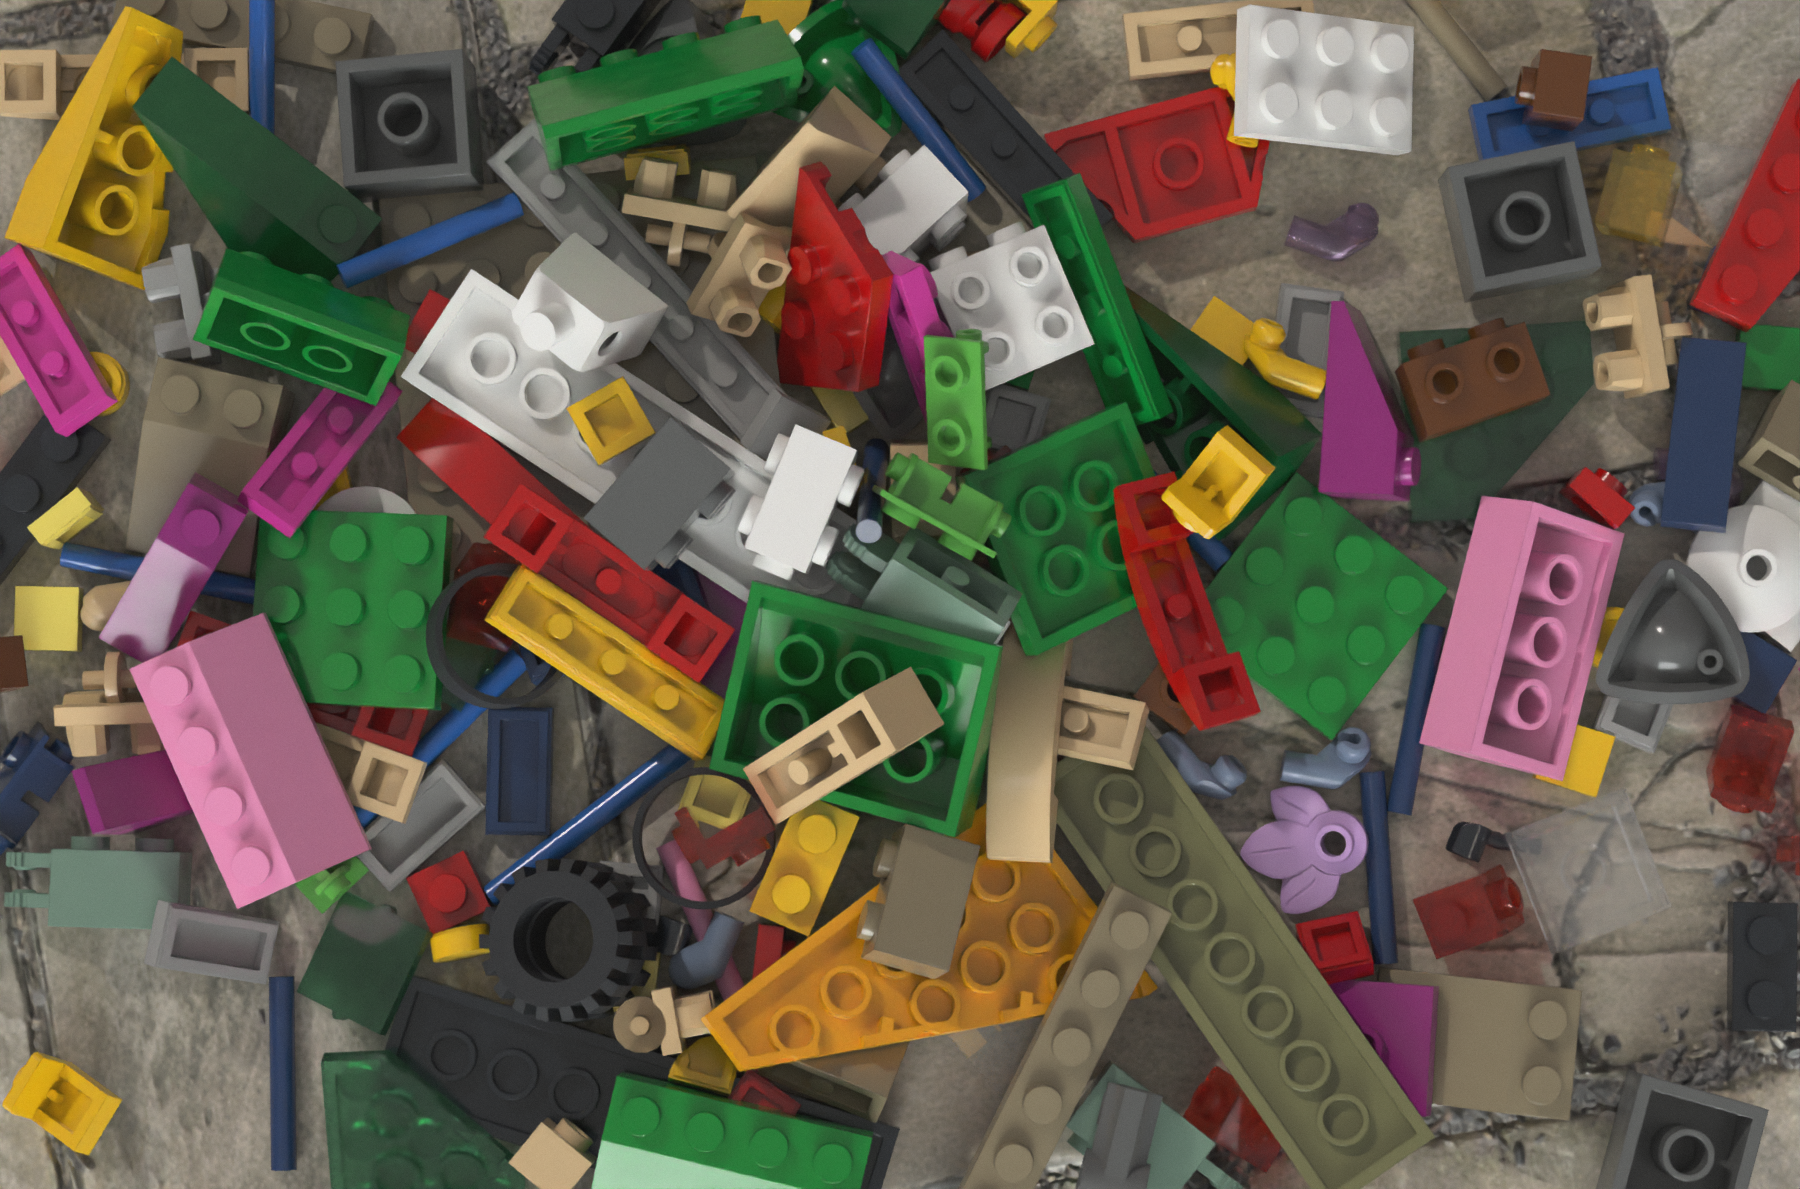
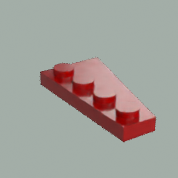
(1762, 237)

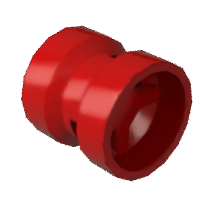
(991, 36)

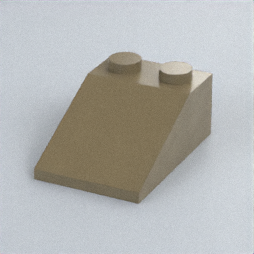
(206, 426)
(1501, 1043)

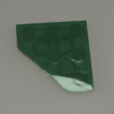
(1487, 454)
(401, 1132)

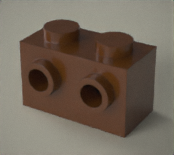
(1472, 379)

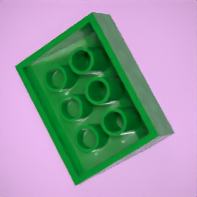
(665, 92)
(814, 654)
(704, 1140)

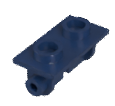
(32, 767)

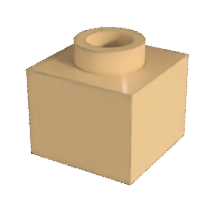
(555, 1155)

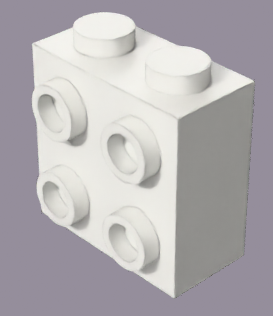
(912, 206)
(1015, 299)
(793, 520)

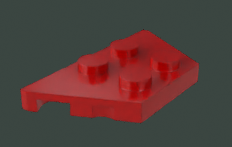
(1166, 164)
(833, 295)

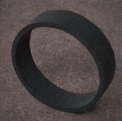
(440, 661)
(639, 853)

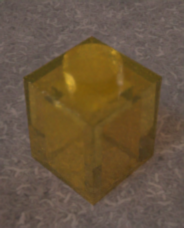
(1639, 195)

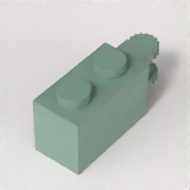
(924, 584)
(104, 885)
(1175, 1146)

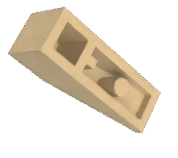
(843, 745)

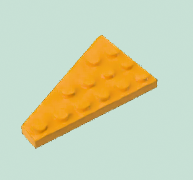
(1005, 968)

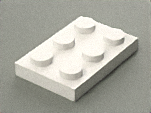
(1323, 80)

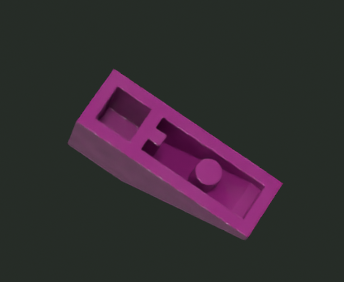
(1364, 432)
(175, 570)
(131, 794)

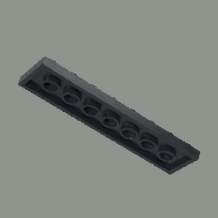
(520, 1070)

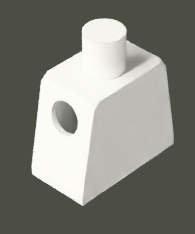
(586, 308)

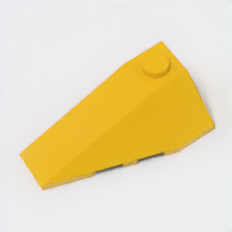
(101, 174)

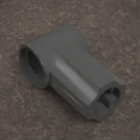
(1121, 1140)

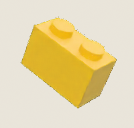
(805, 866)

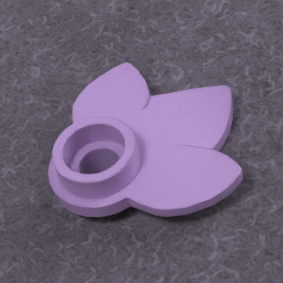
(1296, 849)

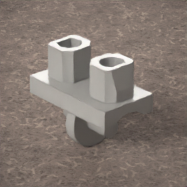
(181, 278)

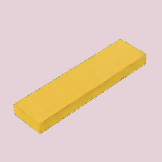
(607, 662)

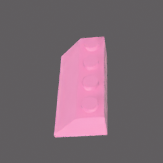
(1522, 636)
(250, 759)

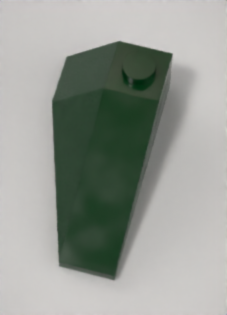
(1214, 392)

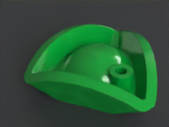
(825, 50)

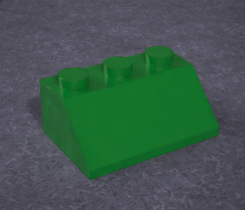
(303, 326)

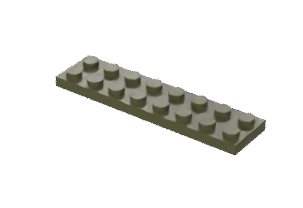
(1241, 971)

